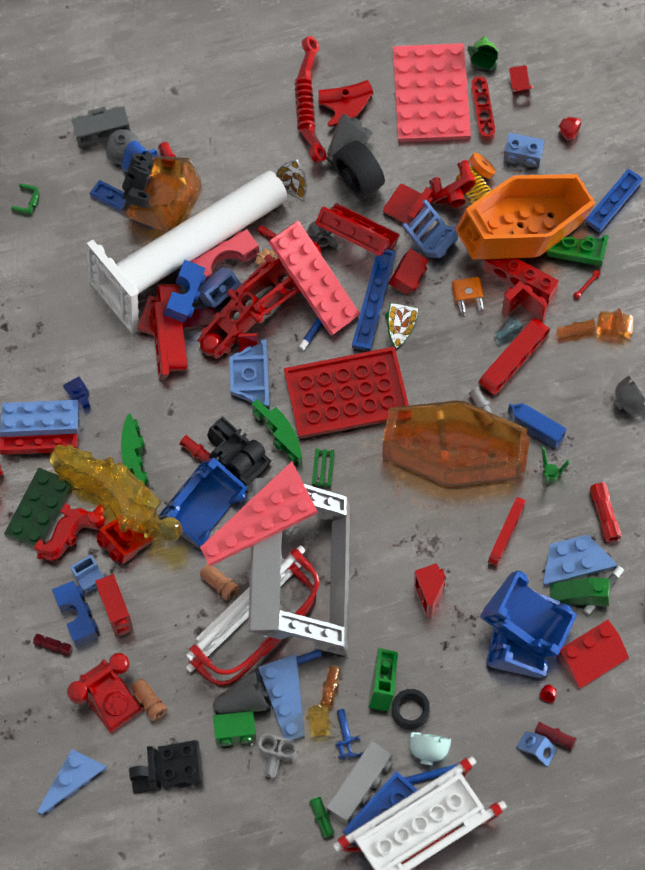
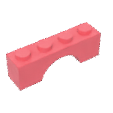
(240, 247)

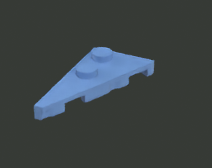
(73, 774)

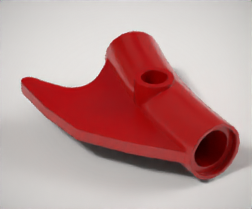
(345, 100)

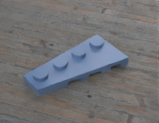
(284, 694)

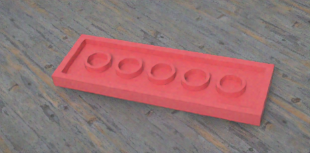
(314, 277)

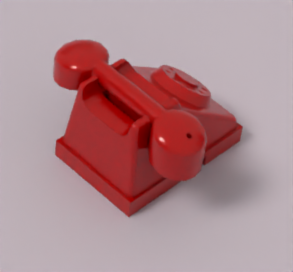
(107, 692)

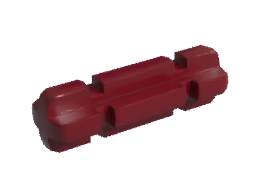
(52, 644)

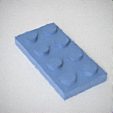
(39, 418)

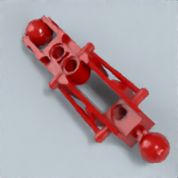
(260, 279)

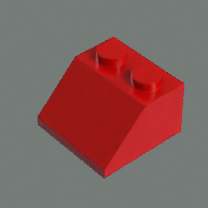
(429, 587)

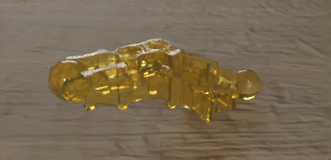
(117, 488)

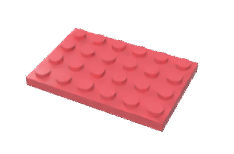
(431, 93)

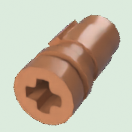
(223, 585)
(146, 696)

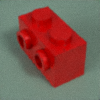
(408, 272)

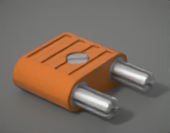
(468, 291)

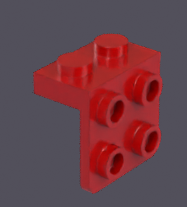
(407, 203)
(524, 296)

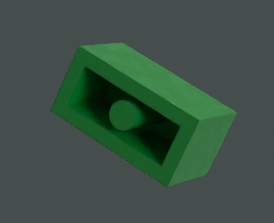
(234, 728)

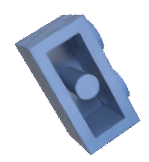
(524, 150)
(216, 287)

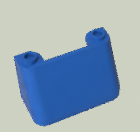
(204, 500)
(528, 617)
(510, 657)

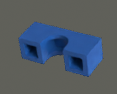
(180, 305)
(69, 598)

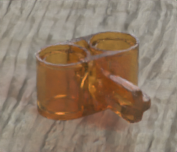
(615, 324)

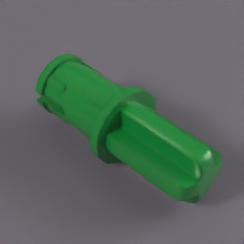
(322, 817)

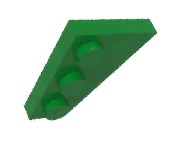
(585, 250)

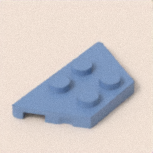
(250, 374)
(575, 559)

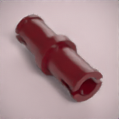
(555, 735)

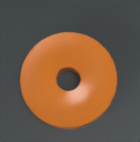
(482, 165)

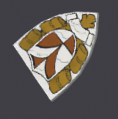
(293, 178)

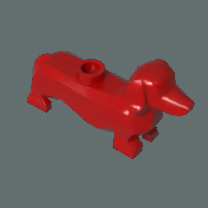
(67, 529)

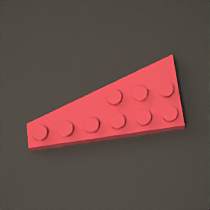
(270, 511)

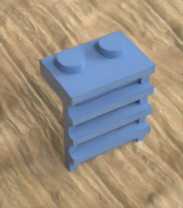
(438, 239)

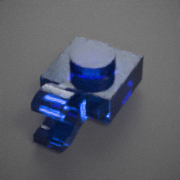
(77, 391)

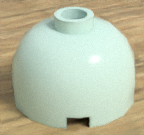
(429, 747)

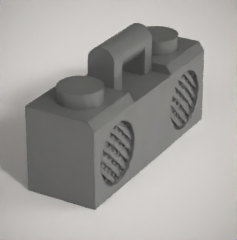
(99, 124)

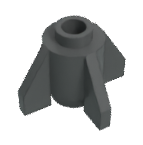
(321, 235)

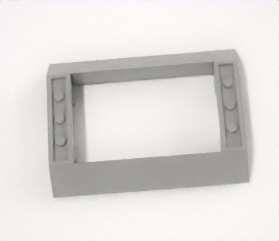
(265, 580)

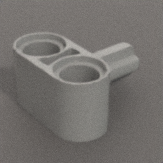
(275, 753)

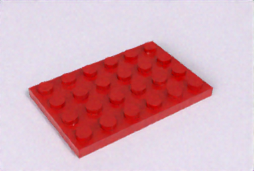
(345, 392)

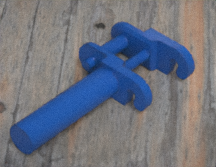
(347, 737)

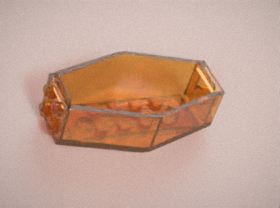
(456, 426)

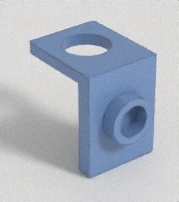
(535, 745)

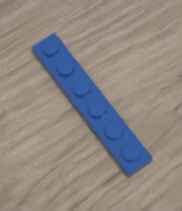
(373, 301)

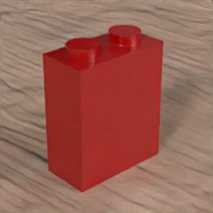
(114, 605)

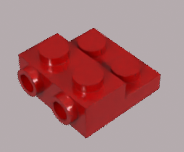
(121, 544)

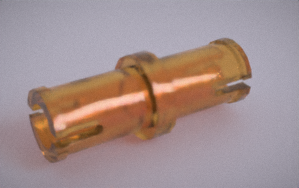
(576, 328)
(330, 686)

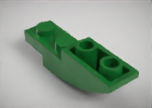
(283, 433)
(132, 448)

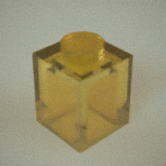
(319, 720)

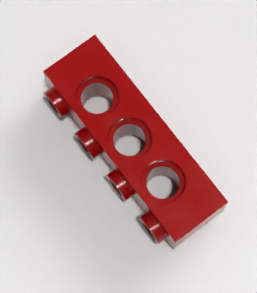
(514, 270)

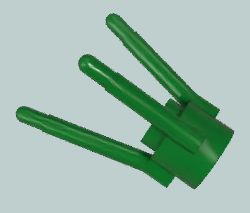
(551, 471)

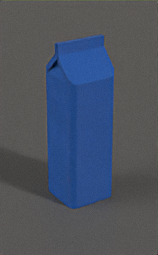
(537, 424)

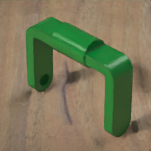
(33, 201)

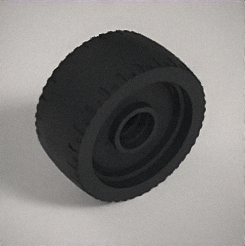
(358, 169)

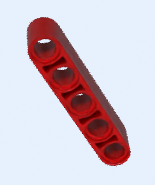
(173, 331)
(514, 356)

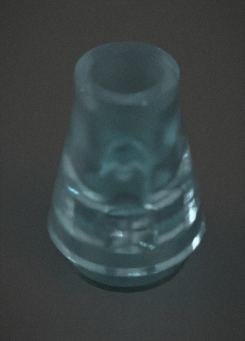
(509, 328)

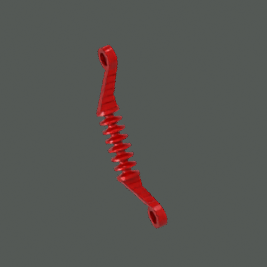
(304, 101)

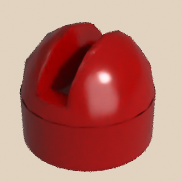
(552, 692)

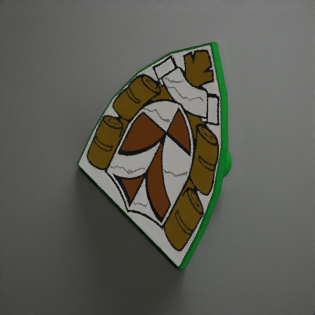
(400, 322)

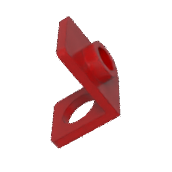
(519, 78)
(247, 340)

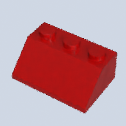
(593, 654)

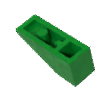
(582, 591)
(383, 680)

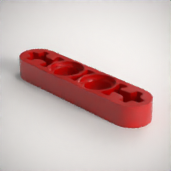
(483, 108)
(506, 531)

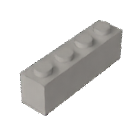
(359, 783)

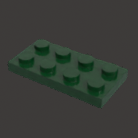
(38, 508)

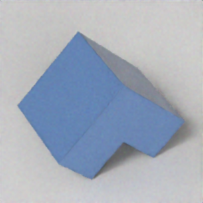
(86, 573)

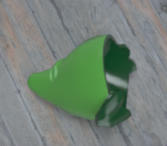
(483, 54)

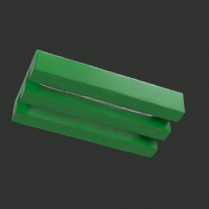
(324, 453)

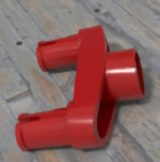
(455, 191)

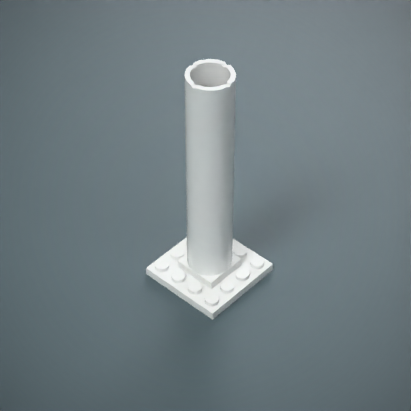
(123, 281)

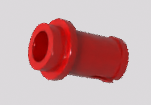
(165, 150)

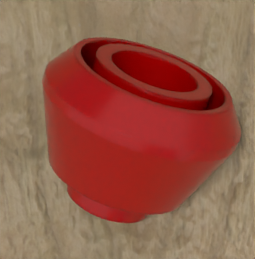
(569, 127)

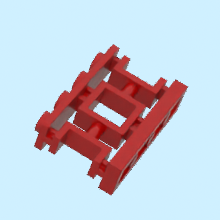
(357, 229)

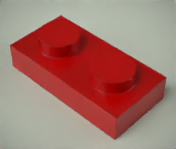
(146, 321)

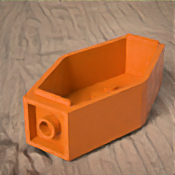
(491, 227)

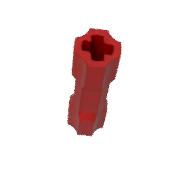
(605, 512)

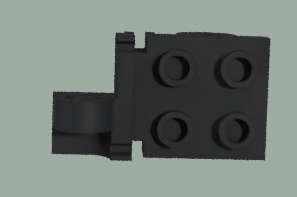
(136, 180)
(236, 453)
(168, 766)

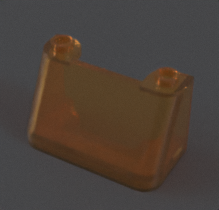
(170, 191)

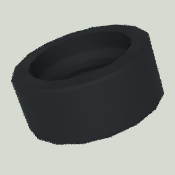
(410, 693)

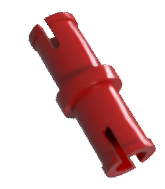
(196, 449)

